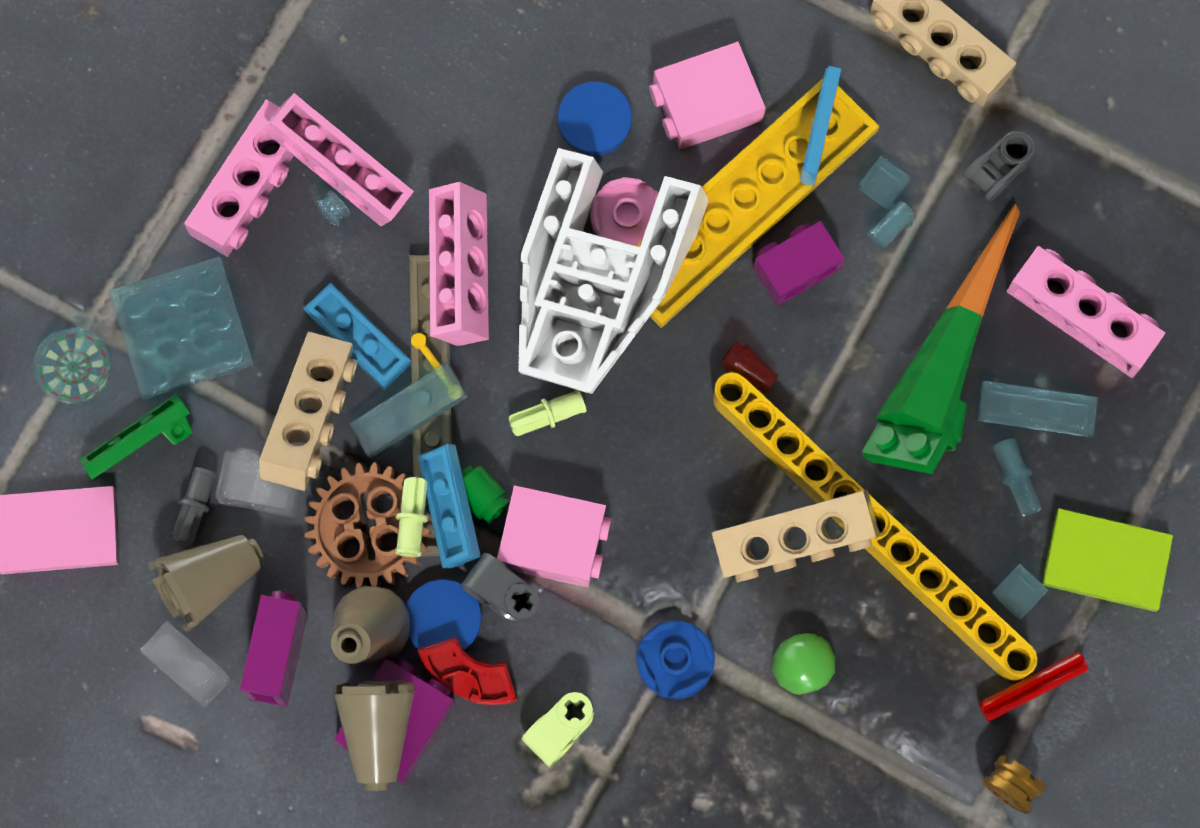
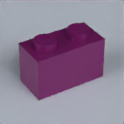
(797, 262)

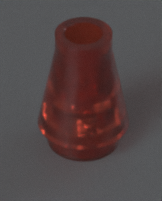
(747, 363)

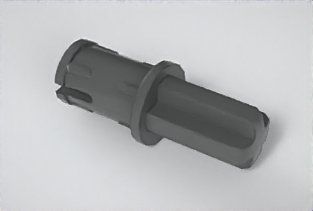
(193, 506)

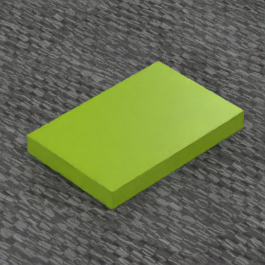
(1107, 560)

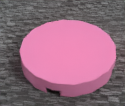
(623, 210)

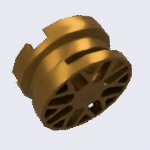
(1014, 784)

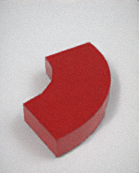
(467, 676)

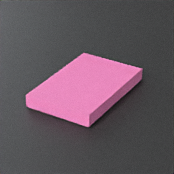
(58, 530)

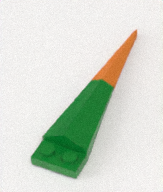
(923, 405)

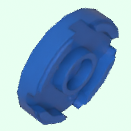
(594, 118)
(442, 612)
(675, 659)

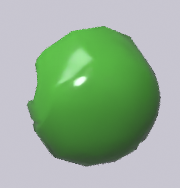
(804, 663)

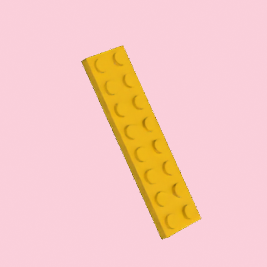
(761, 189)

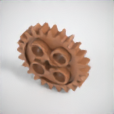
(334, 533)

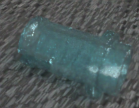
(892, 224)

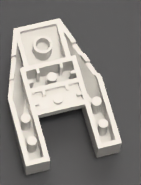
(589, 292)

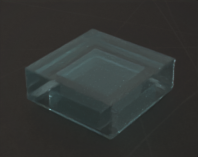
(884, 182)
(1020, 591)

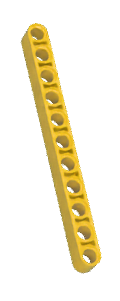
(892, 531)

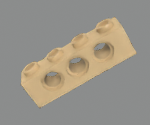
(963, 41)
(318, 359)
(734, 542)

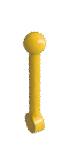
(419, 342)

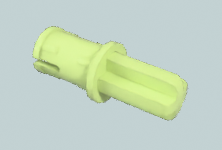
(547, 413)
(411, 517)

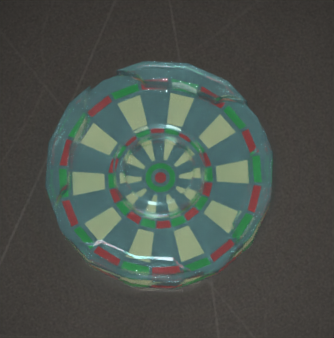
(72, 365)

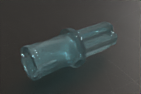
(1017, 476)

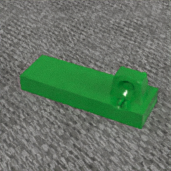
(166, 419)

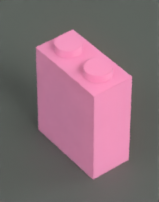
(707, 96)
(553, 536)

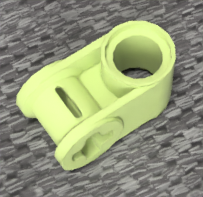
(553, 733)

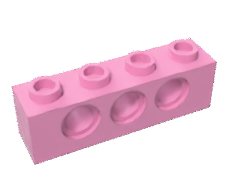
(338, 160)
(226, 187)
(458, 264)
(1092, 331)

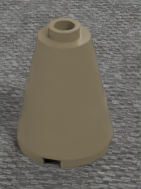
(204, 576)
(369, 626)
(375, 728)

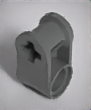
(996, 169)
(495, 585)

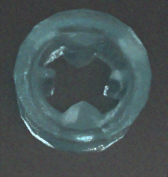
(332, 208)

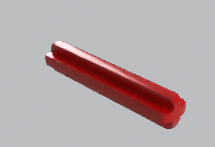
(1033, 686)

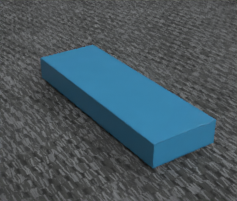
(820, 125)
(370, 347)
(449, 506)

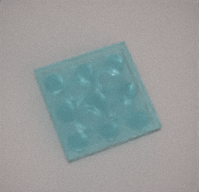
(181, 328)

